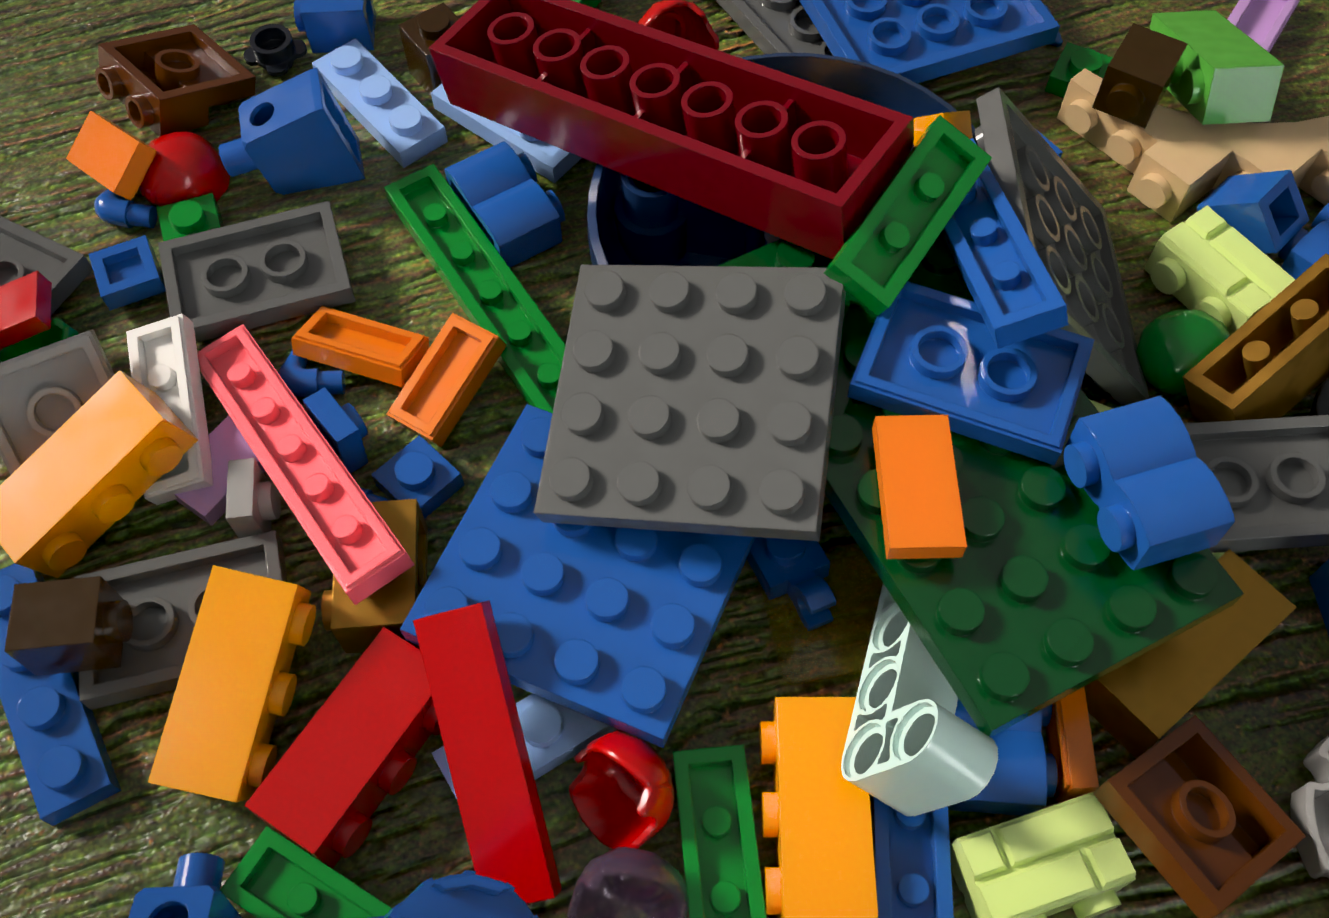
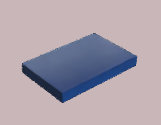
(940, 359)

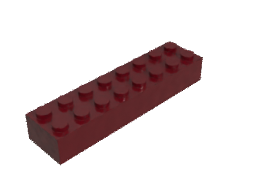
(677, 115)

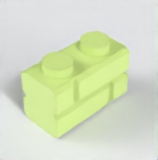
(1215, 269)
(1043, 863)

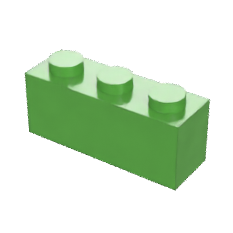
(1222, 70)

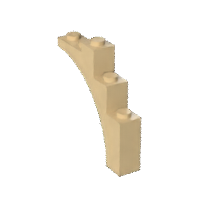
(1183, 160)

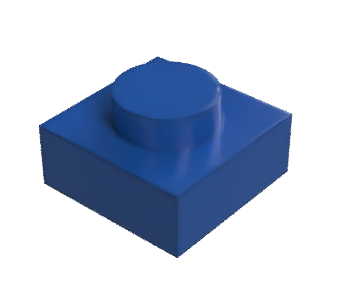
(127, 272)
(340, 427)
(419, 474)

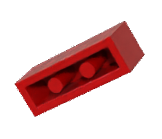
(351, 753)

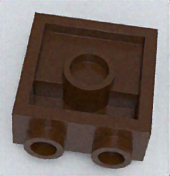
(171, 78)
(1199, 818)

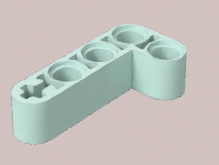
(904, 726)

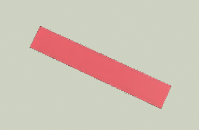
(303, 466)

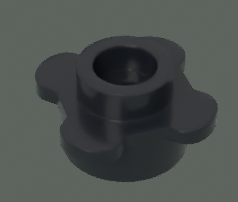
(274, 49)

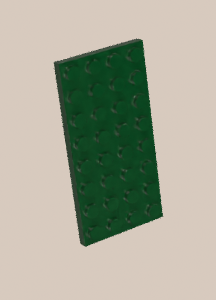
(1037, 591)

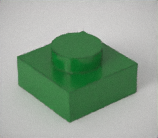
(1070, 63)
(189, 217)

